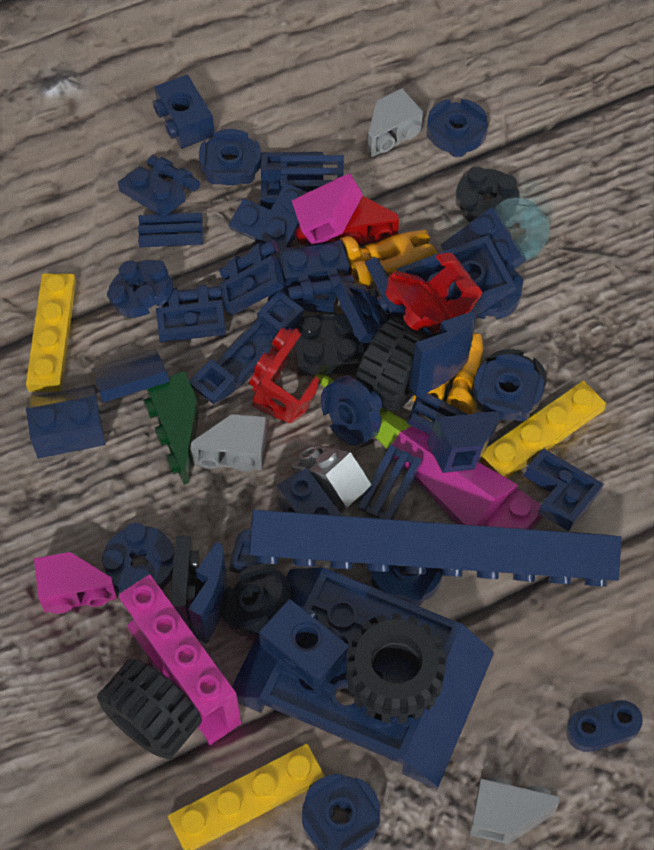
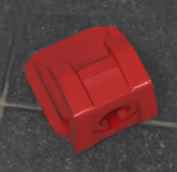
(426, 301)
(267, 372)

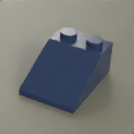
(480, 262)

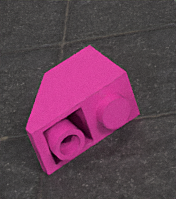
(327, 209)
(70, 582)

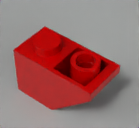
(371, 223)

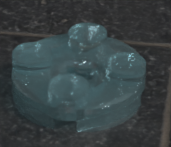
(530, 219)

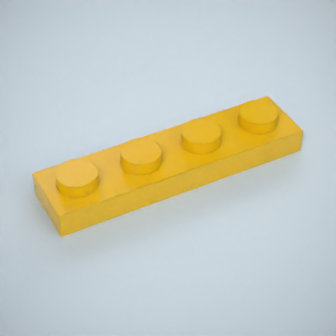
(51, 333)
(543, 430)
(245, 798)

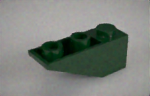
(177, 417)

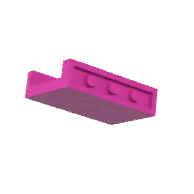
(181, 657)

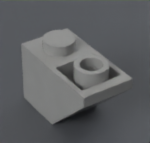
(393, 121)
(232, 443)
(335, 472)
(509, 811)

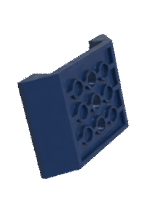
(345, 604)

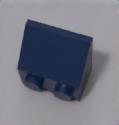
(65, 421)

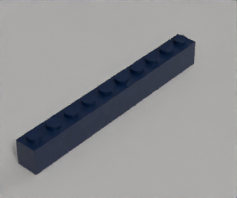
(434, 545)

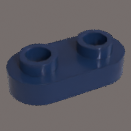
(606, 726)

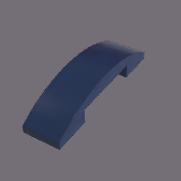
(237, 364)

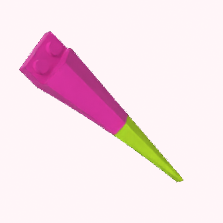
(466, 496)

